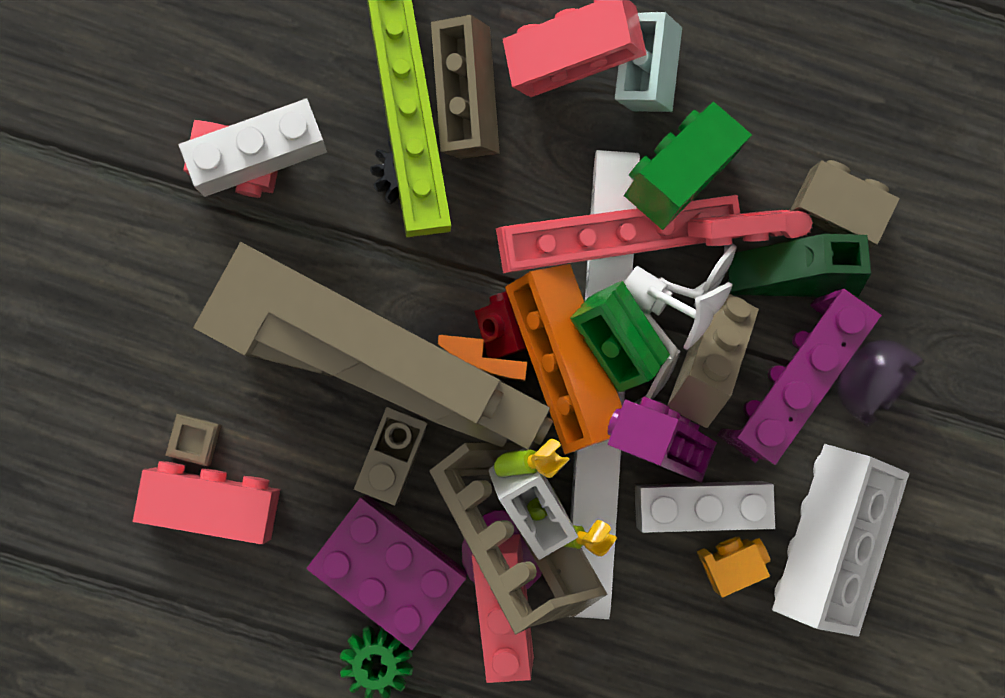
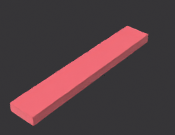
(601, 235)

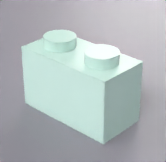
(651, 79)

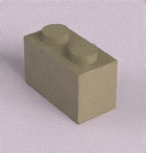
(844, 202)

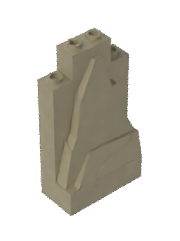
(302, 324)

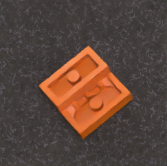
(472, 352)

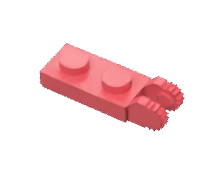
(751, 226)

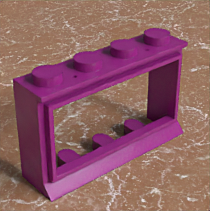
(805, 379)

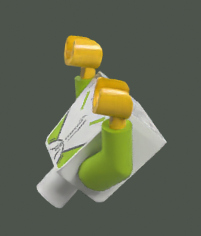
(534, 506)

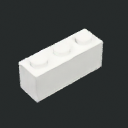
(253, 148)
(704, 506)

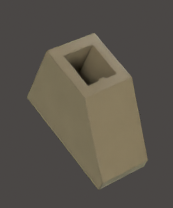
(391, 456)

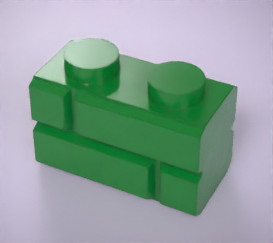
(620, 337)

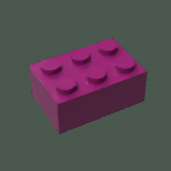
(388, 571)

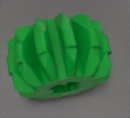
(362, 668)

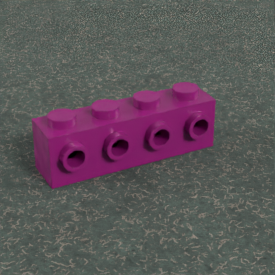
(661, 437)

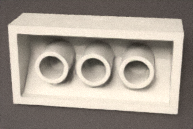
(840, 541)

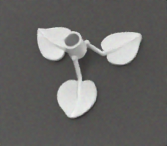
(654, 295)

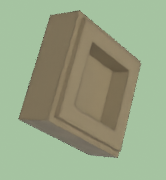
(193, 440)

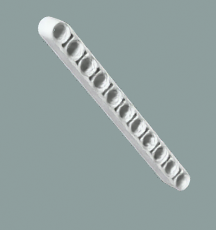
(598, 466)

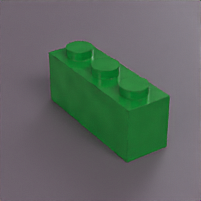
(685, 164)

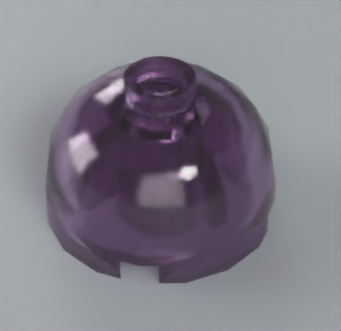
(876, 378)

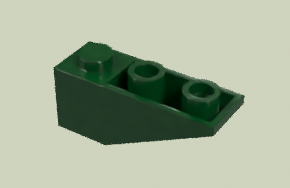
(803, 267)

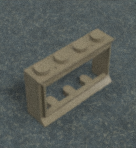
(573, 587)

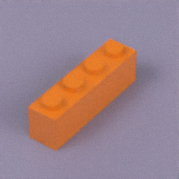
(567, 370)

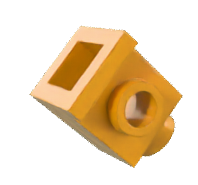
(735, 564)

